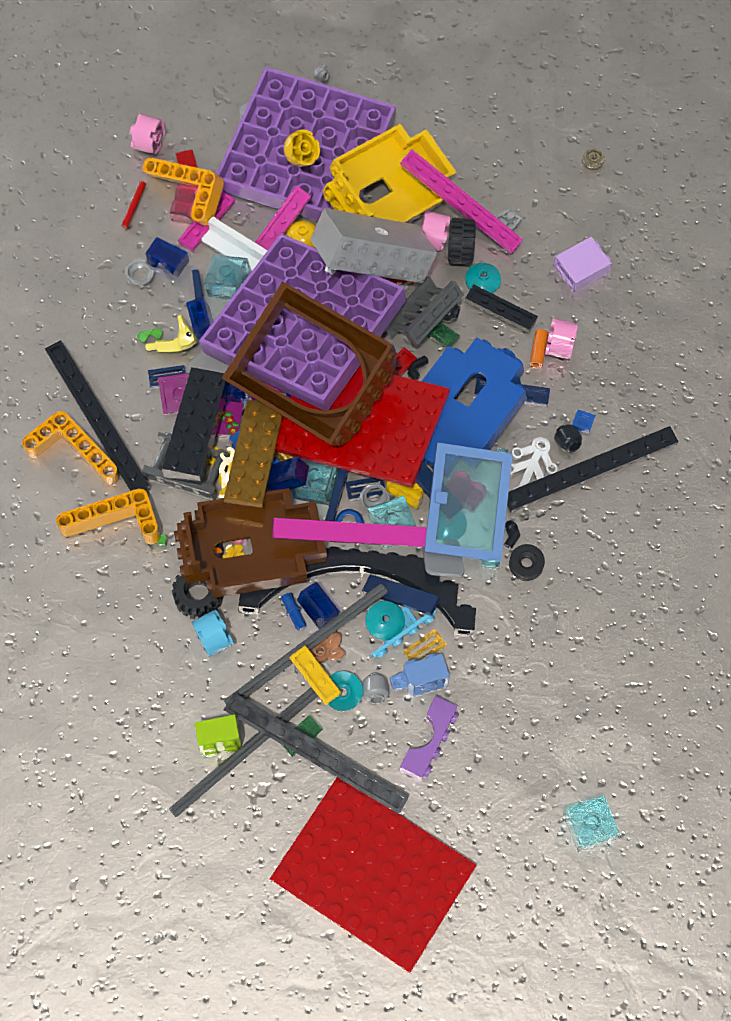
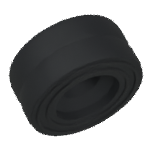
(526, 573)

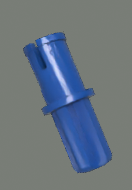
(293, 611)

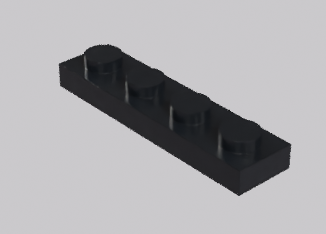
(501, 308)

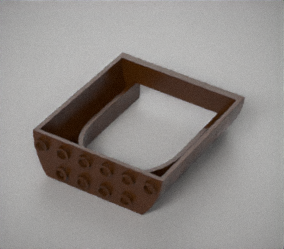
(374, 354)

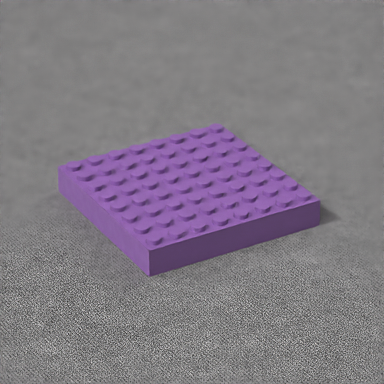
(280, 106)
(294, 352)

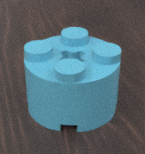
(212, 633)

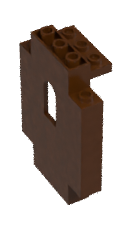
(273, 560)

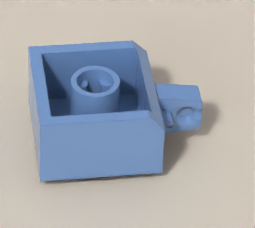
(422, 675)

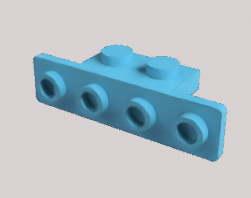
(410, 627)

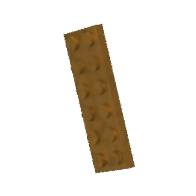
(253, 455)

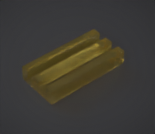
(406, 652)

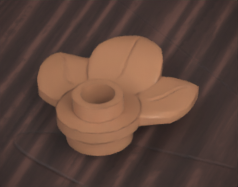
(330, 649)

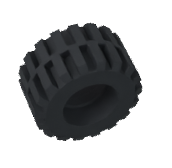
(461, 241)
(193, 607)

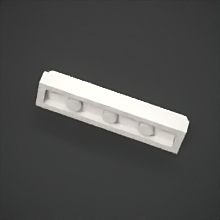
(232, 243)

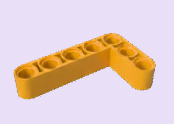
(173, 172)
(77, 443)
(112, 514)

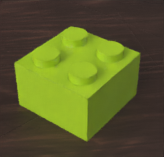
(218, 735)

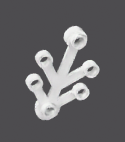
(532, 464)

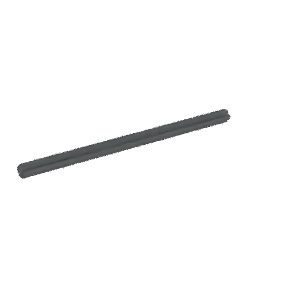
(312, 641)
(239, 755)

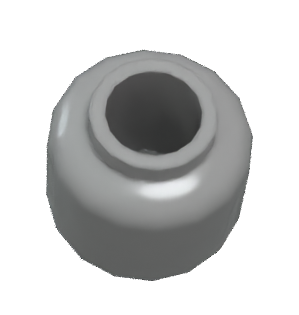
(375, 688)

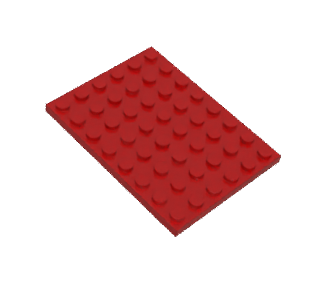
(390, 437)
(373, 874)

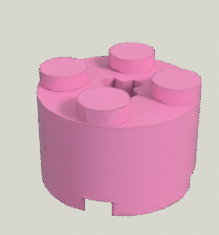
(147, 134)
(435, 228)
(561, 338)

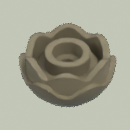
(590, 155)

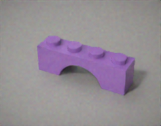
(418, 761)

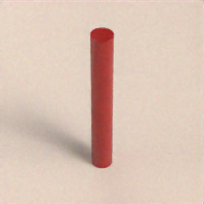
(132, 207)

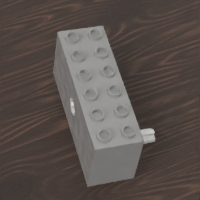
(372, 246)

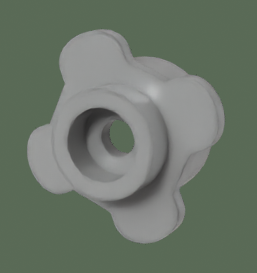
(321, 74)

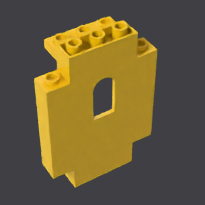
(381, 160)

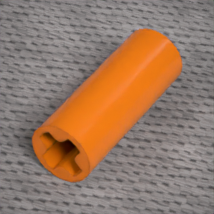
(538, 348)

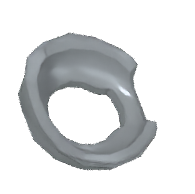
(135, 265)
(366, 503)

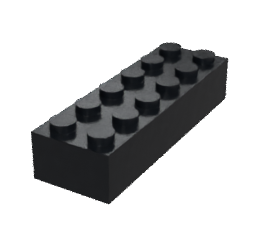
(195, 426)

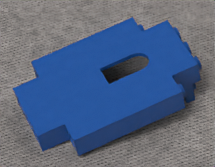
(493, 406)

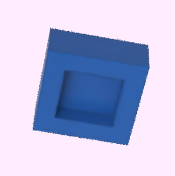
(583, 421)

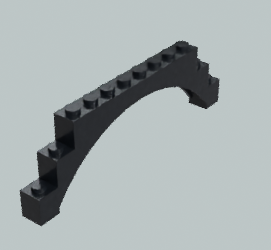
(404, 569)

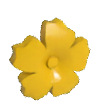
(233, 551)

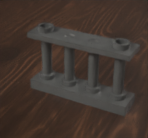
(430, 316)
(205, 490)

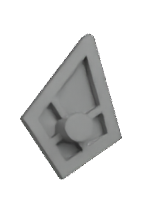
(509, 218)

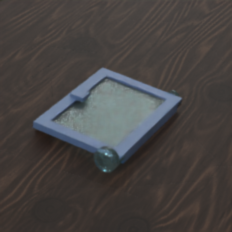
(468, 503)

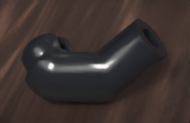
(415, 365)
(513, 534)

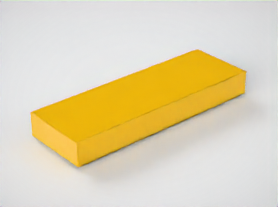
(315, 675)

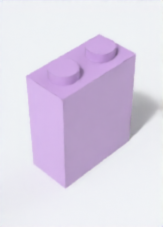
(582, 264)

